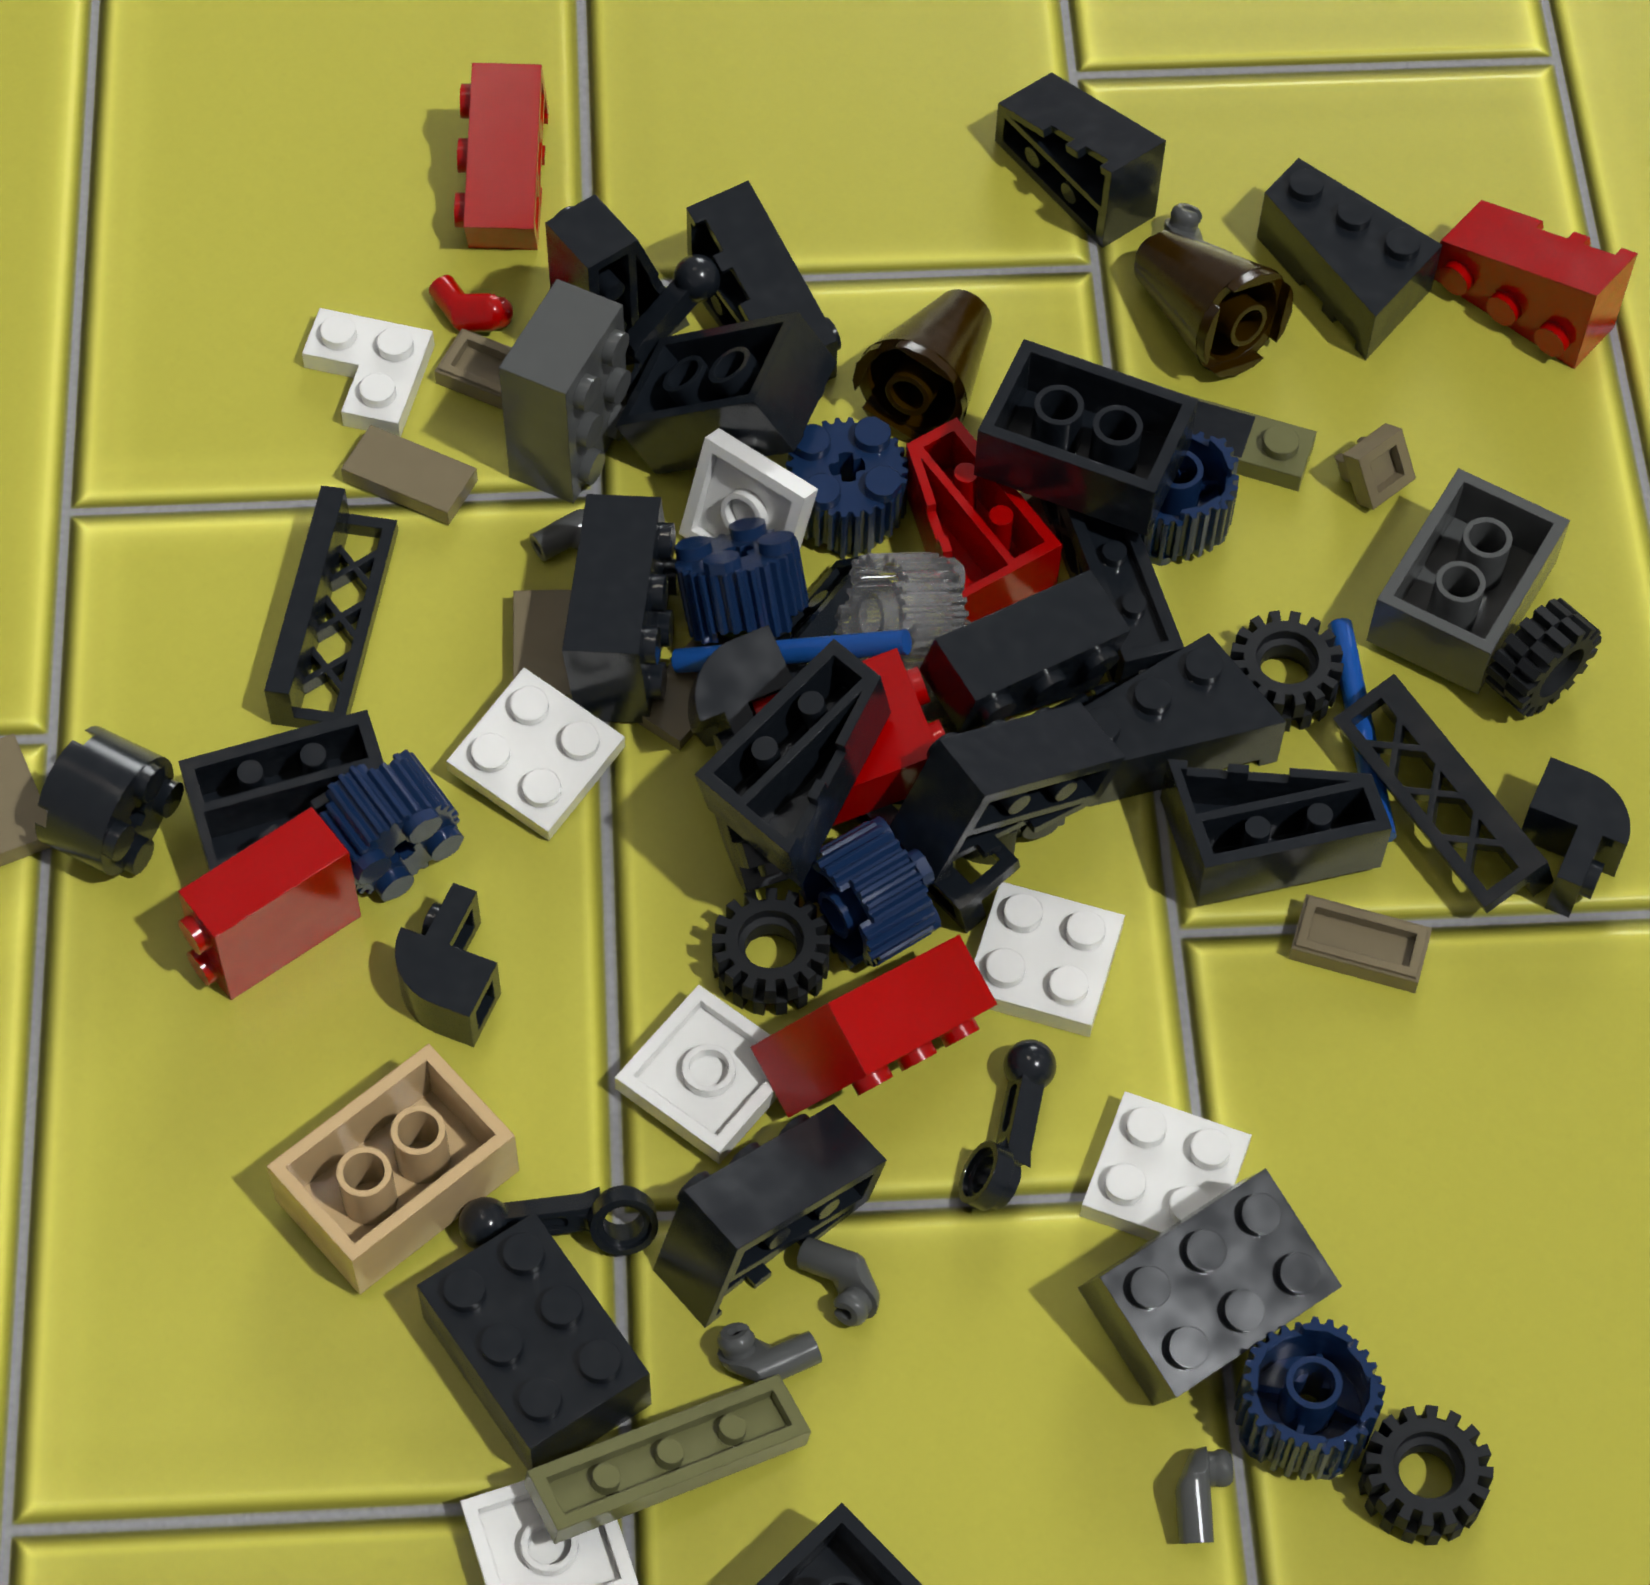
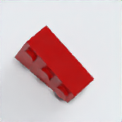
(502, 156)
(1534, 280)
(978, 522)
(875, 1025)

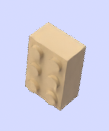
(393, 1168)

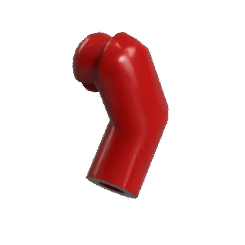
(470, 311)

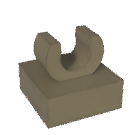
(1377, 466)

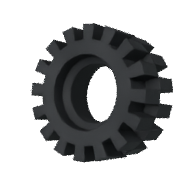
(1297, 643)
(1543, 657)
(774, 918)
(1437, 1437)

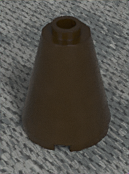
(1214, 299)
(926, 366)

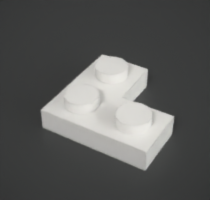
(380, 357)

